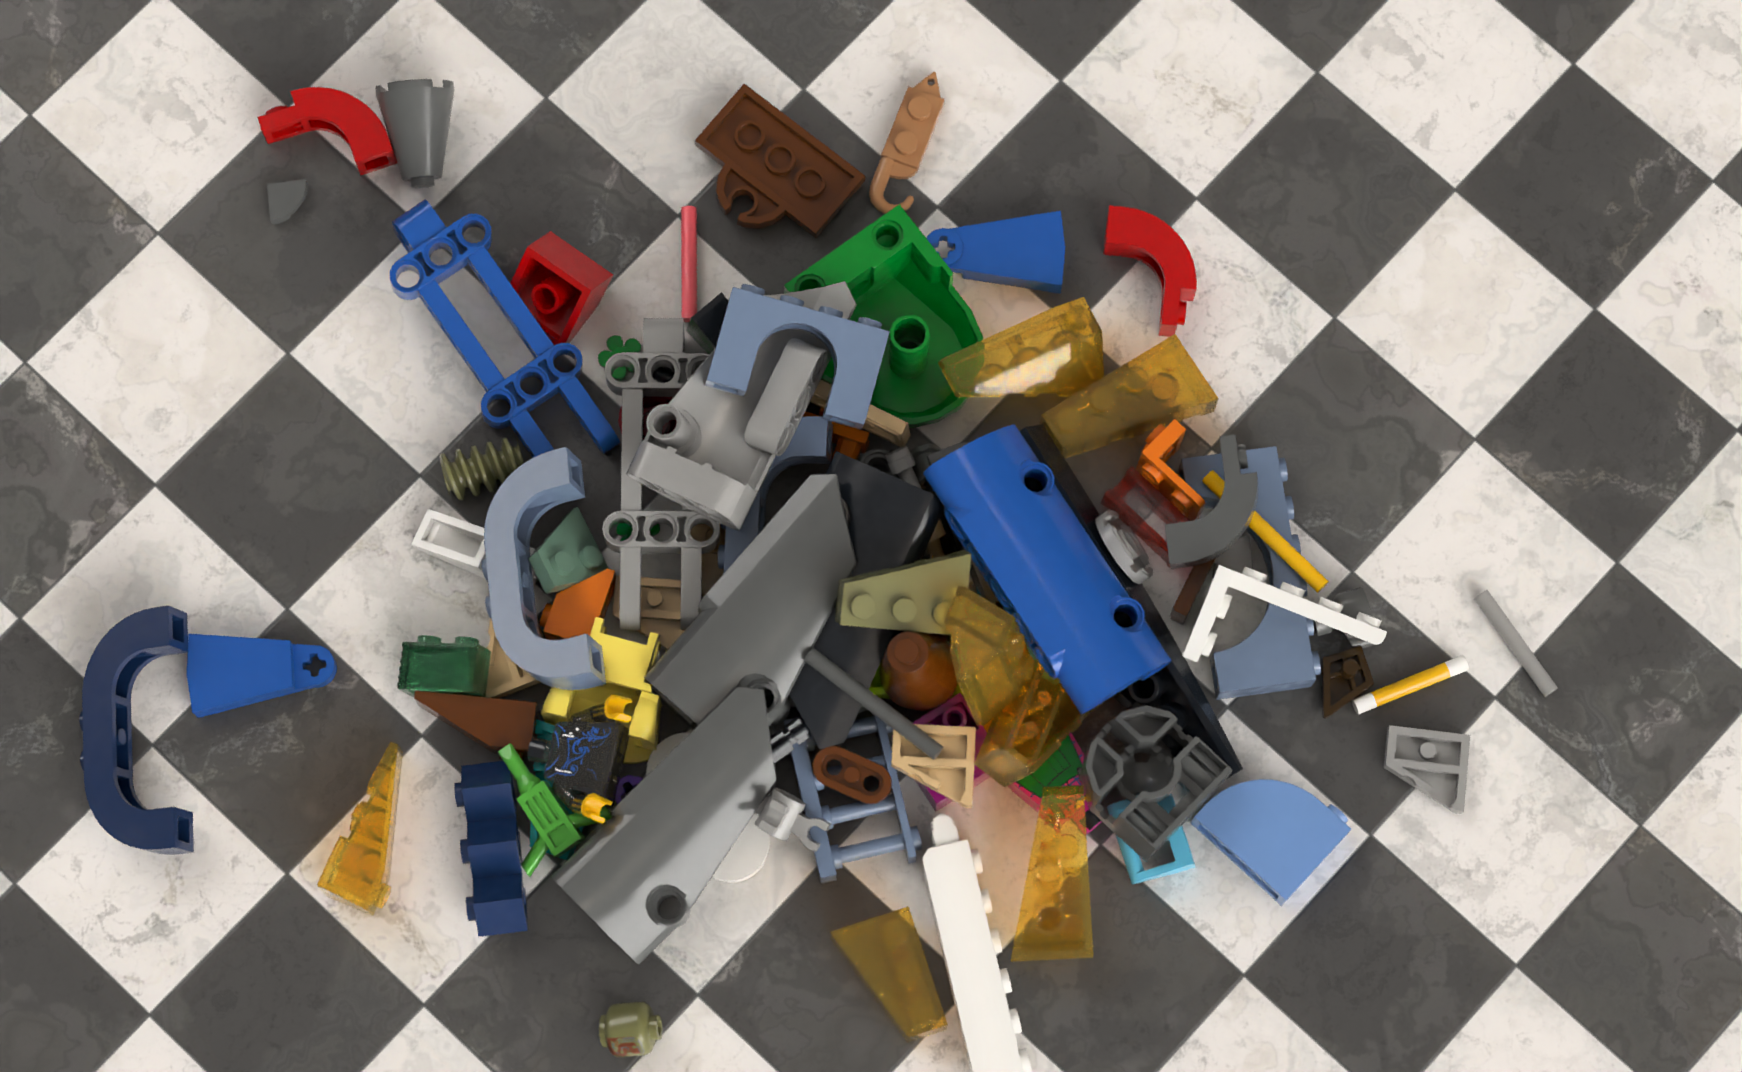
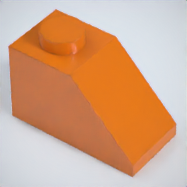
(577, 607)

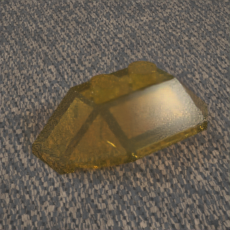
(986, 654)

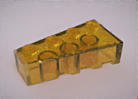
(1131, 400)

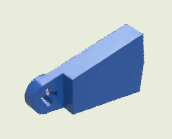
(1008, 251)
(245, 671)

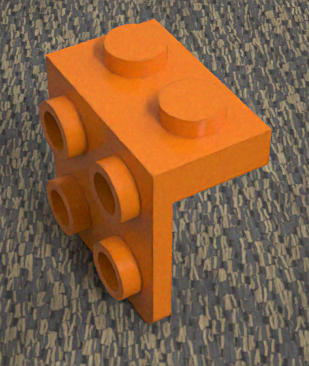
(1160, 447)

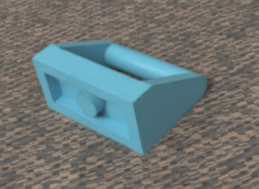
(1178, 843)

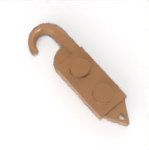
(907, 140)

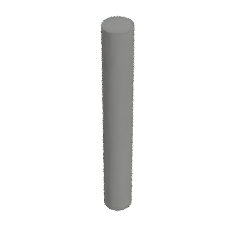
(1516, 643)

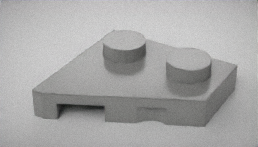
(1430, 762)

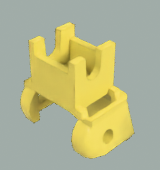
(624, 672)

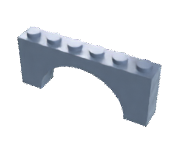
(1279, 649)

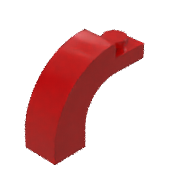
(336, 113)
(1156, 244)

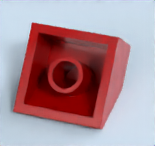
(559, 286)

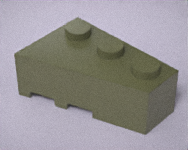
(904, 596)

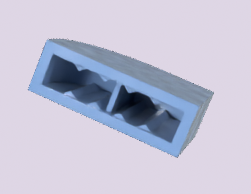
(1272, 832)

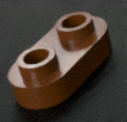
(853, 775)

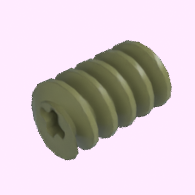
(480, 468)

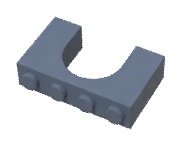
(853, 345)

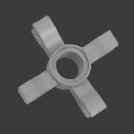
(782, 815)

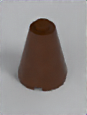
(918, 670)

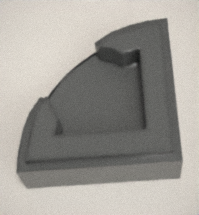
(285, 199)

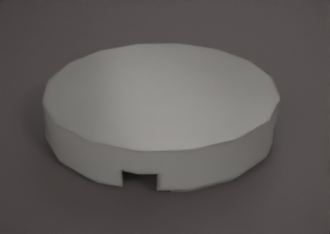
(1124, 547)

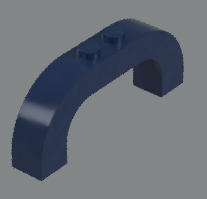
(108, 731)

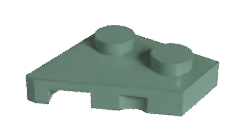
(567, 555)

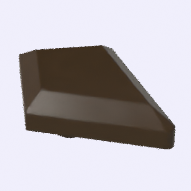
(1344, 679)

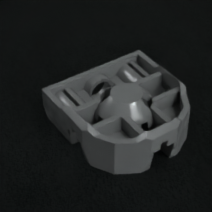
(1144, 822)

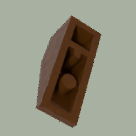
(484, 719)

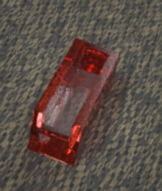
(1143, 510)

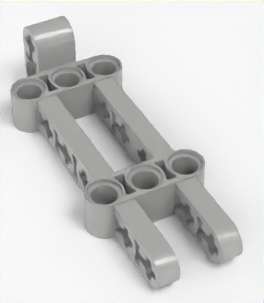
(661, 348)

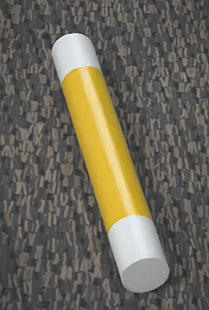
(1410, 684)

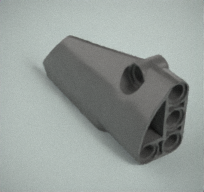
(764, 608)
(675, 827)

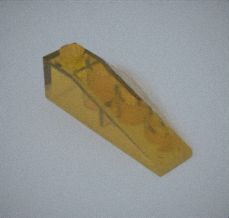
(1044, 354)
(362, 863)

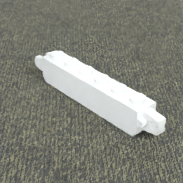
(971, 952)

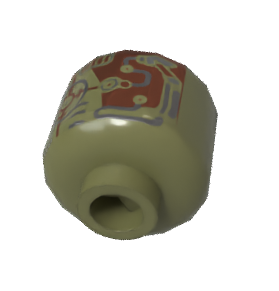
(630, 1029)

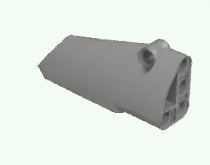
(729, 440)

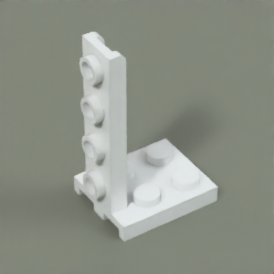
(1287, 597)

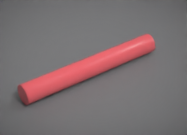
(688, 262)

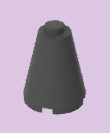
(417, 126)

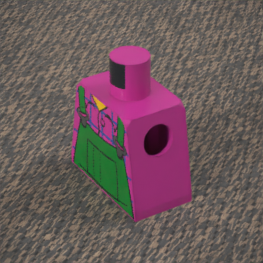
(1059, 769)

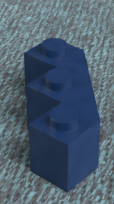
(492, 849)

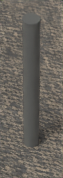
(873, 703)

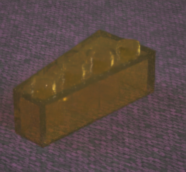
(1056, 891)

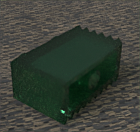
(444, 667)

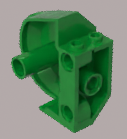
(911, 292)

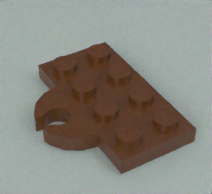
(775, 166)

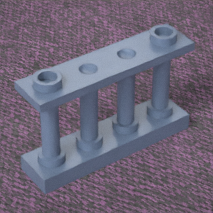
(828, 856)

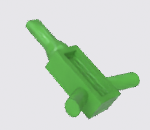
(556, 827)

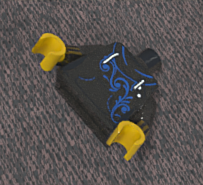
(586, 757)

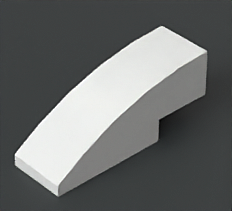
(454, 542)

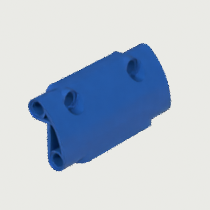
(1044, 568)

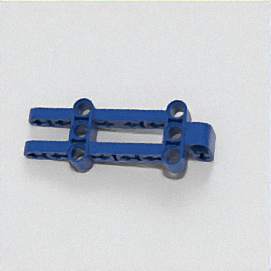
(423, 233)

